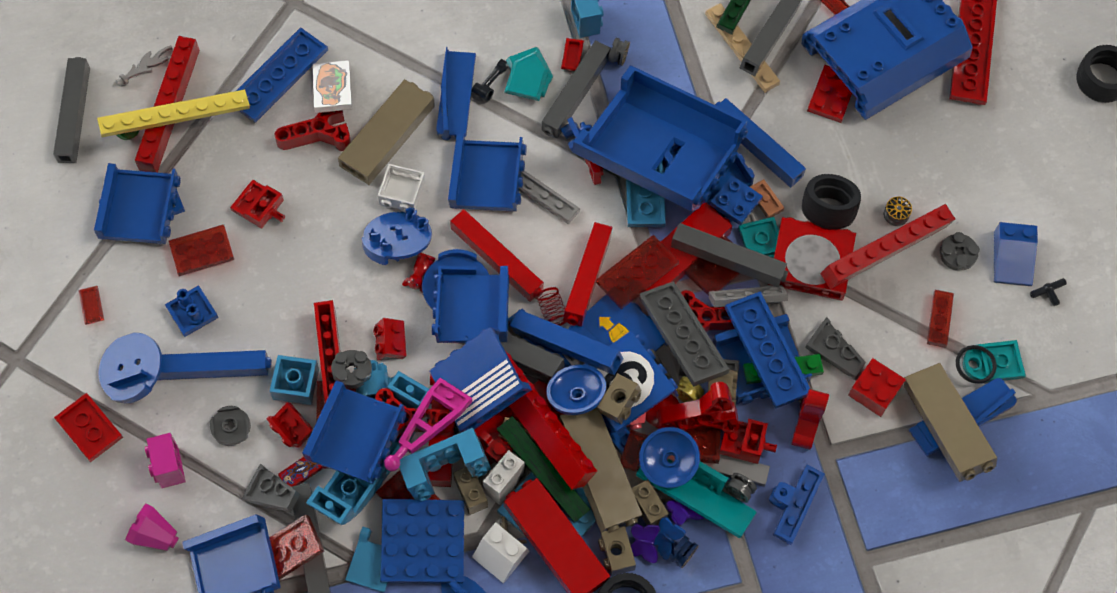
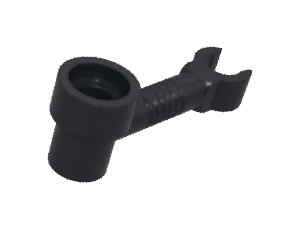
(483, 90)

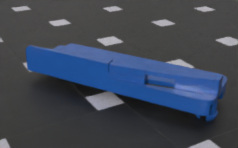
(455, 93)
(979, 403)

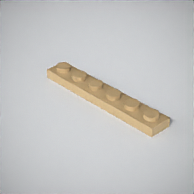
(740, 45)

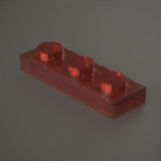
(940, 318)

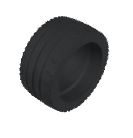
(1087, 80)
(835, 188)
(627, 580)

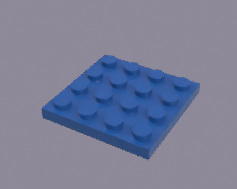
(422, 541)

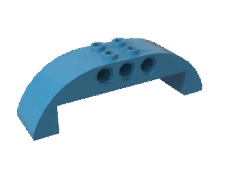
(347, 496)

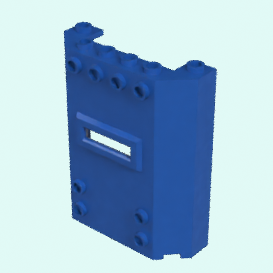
(878, 59)
(647, 121)

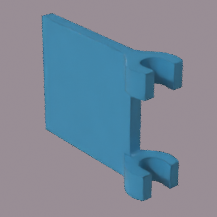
(366, 563)

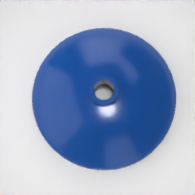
(576, 382)
(667, 443)

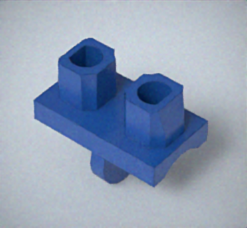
(573, 129)

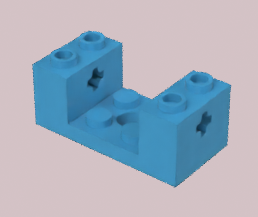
(416, 465)

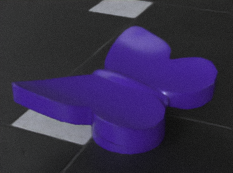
(681, 513)
(644, 542)

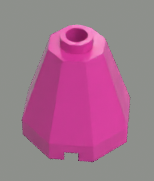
(152, 530)

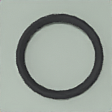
(994, 364)

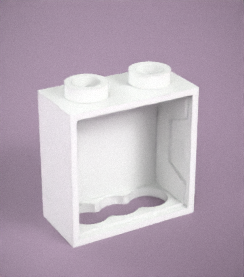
(399, 189)
(504, 477)

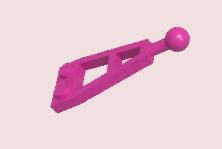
(447, 396)

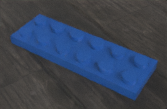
(281, 72)
(767, 349)

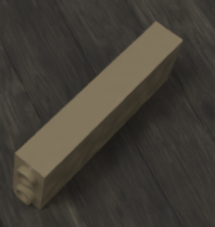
(386, 131)
(950, 422)
(609, 488)

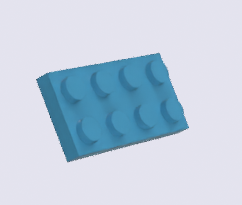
(644, 206)

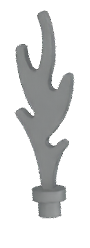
(144, 66)

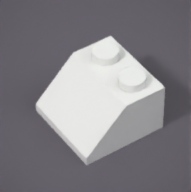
(500, 552)

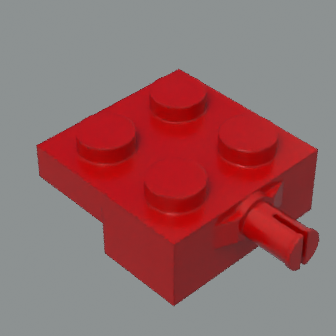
(258, 204)
(747, 442)

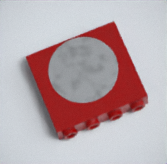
(808, 252)

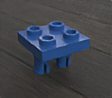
(736, 200)
(191, 310)

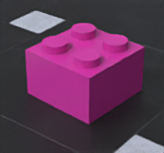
(165, 460)

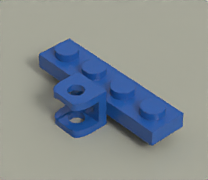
(795, 502)

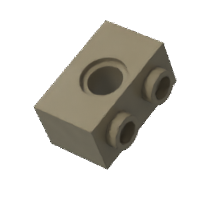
(619, 388)
(470, 491)
(649, 503)
(617, 563)

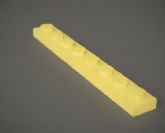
(173, 113)

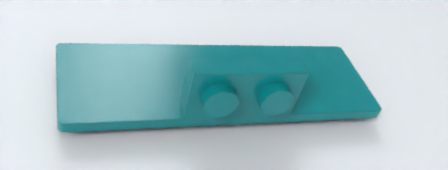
(706, 498)

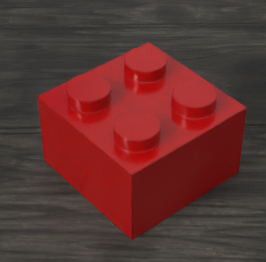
(876, 387)

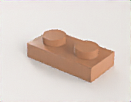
(770, 203)

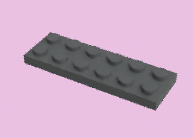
(683, 334)

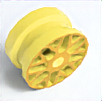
(687, 391)

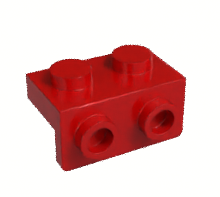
(390, 339)
(290, 426)

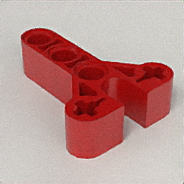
(329, 133)
(714, 313)
(711, 410)
(810, 414)
(433, 415)

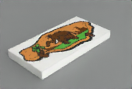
(332, 86)

